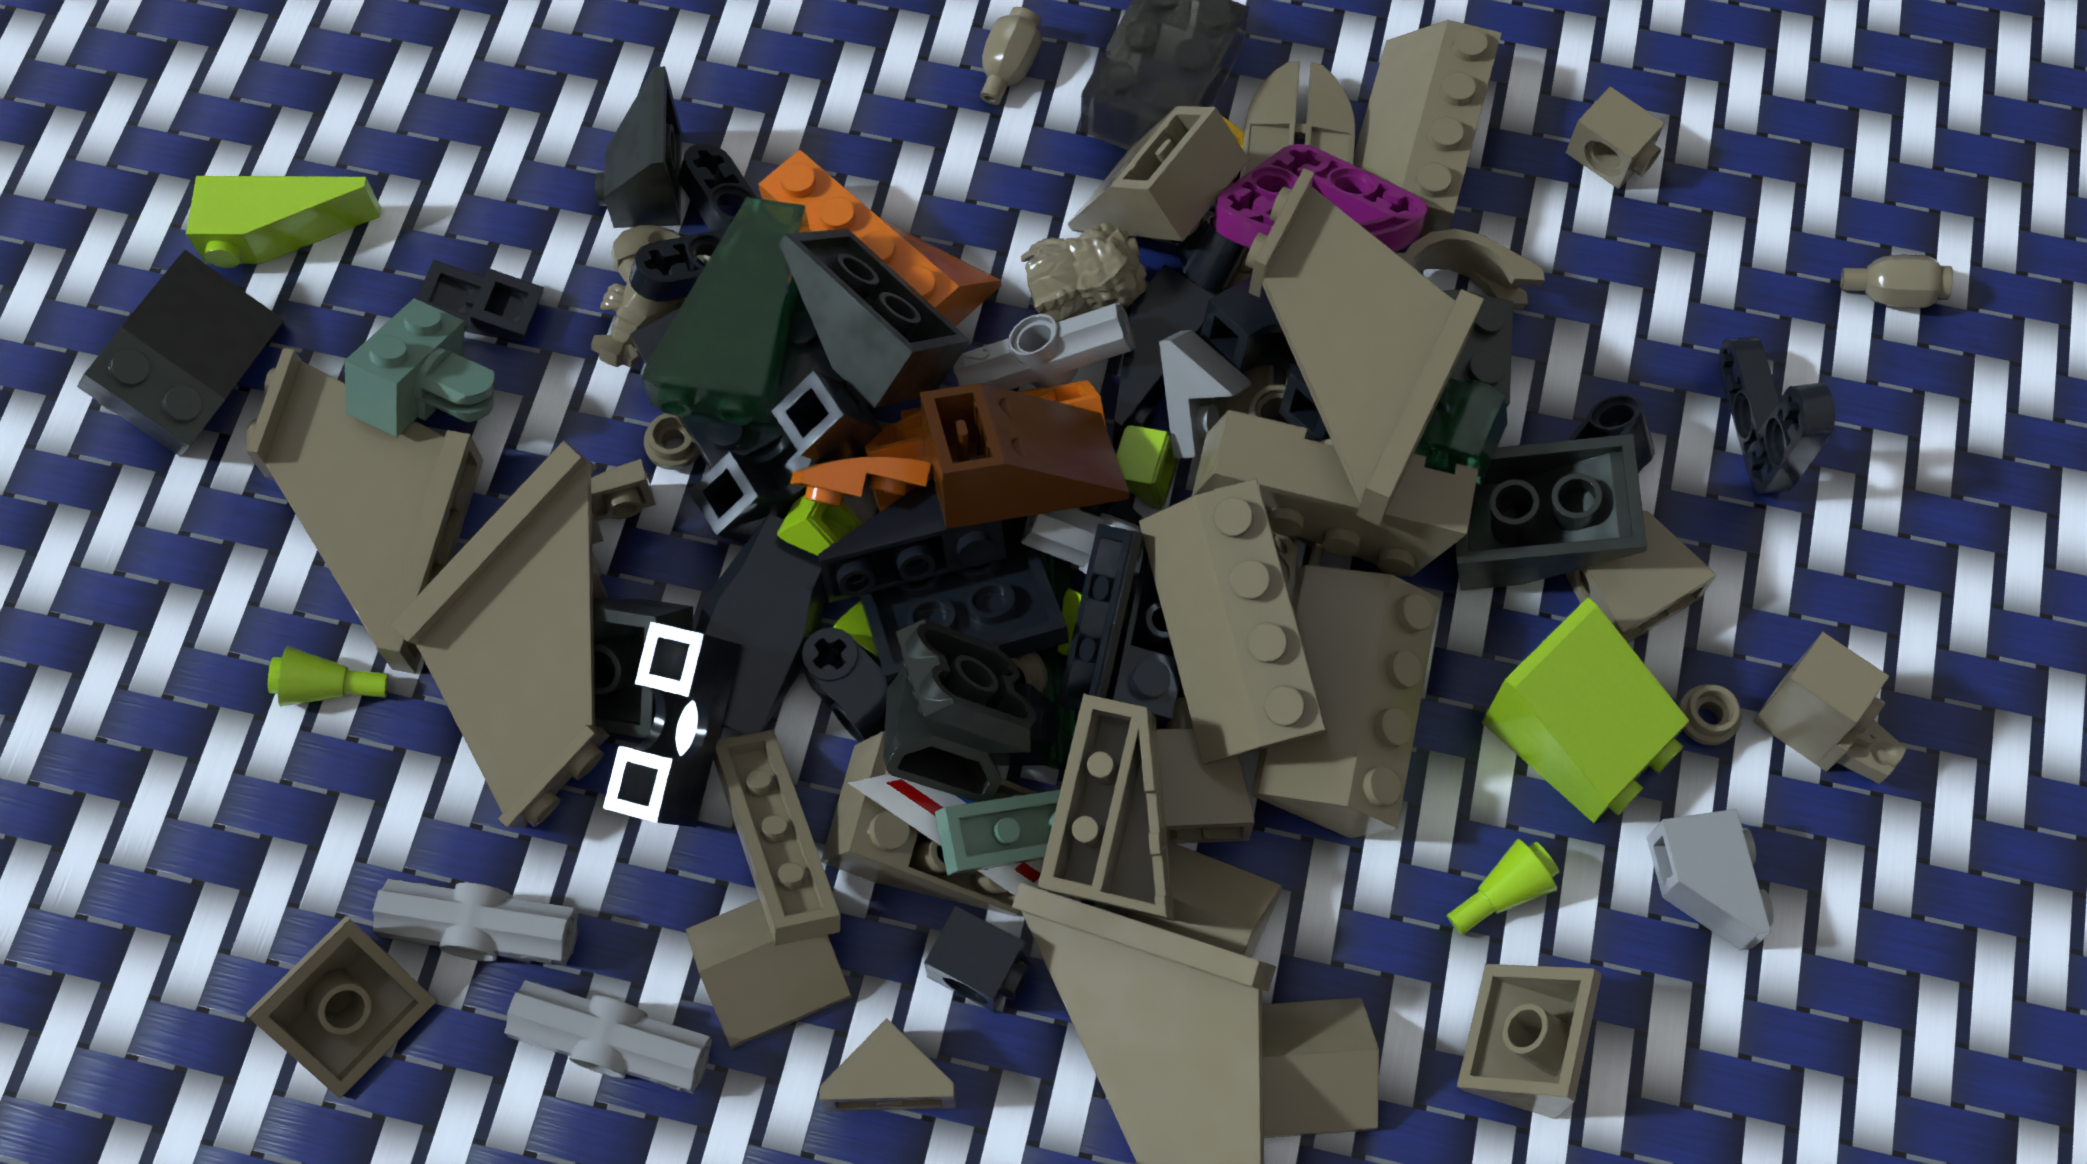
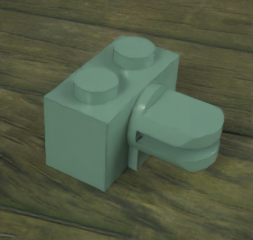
(414, 370)

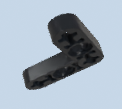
(655, 265)
(1774, 434)

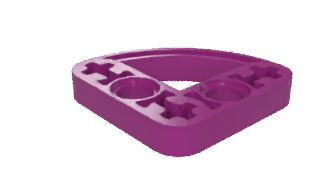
(1374, 203)

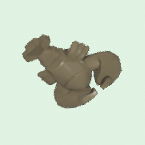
(632, 309)

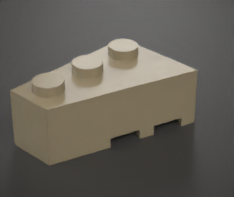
(1111, 814)

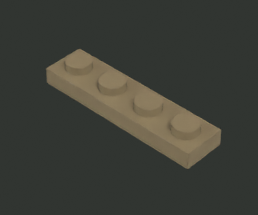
(776, 838)

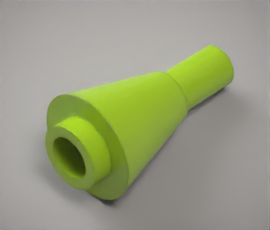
(307, 678)
(1516, 879)

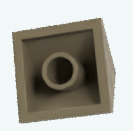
(758, 983)
(341, 1007)
(1530, 1036)
(1319, 1068)

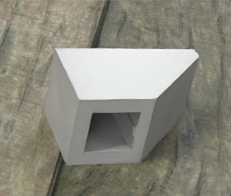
(1710, 875)

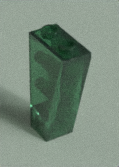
(734, 325)

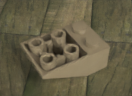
(1167, 177)
(891, 852)

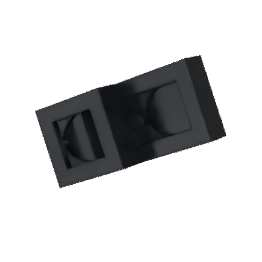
(489, 304)

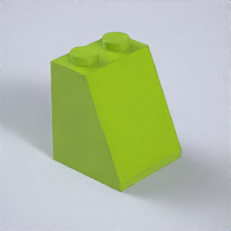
(1587, 714)

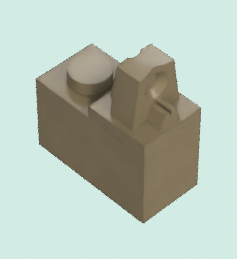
(1829, 711)

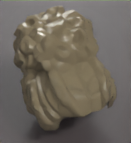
(1084, 272)

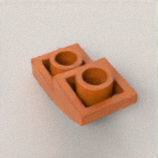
(846, 477)

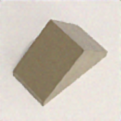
(887, 1075)

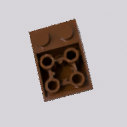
(1015, 455)

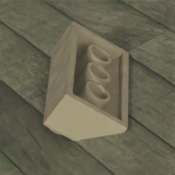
(1428, 113)
(1231, 622)
(1368, 664)

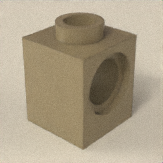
(1616, 138)

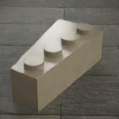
(1313, 497)

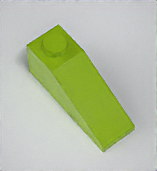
(270, 216)

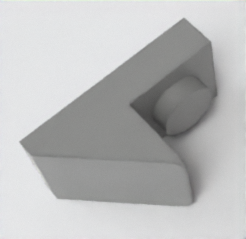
(1191, 378)

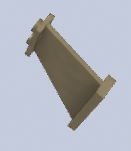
(1363, 332)
(370, 501)
(515, 640)
(1163, 1026)

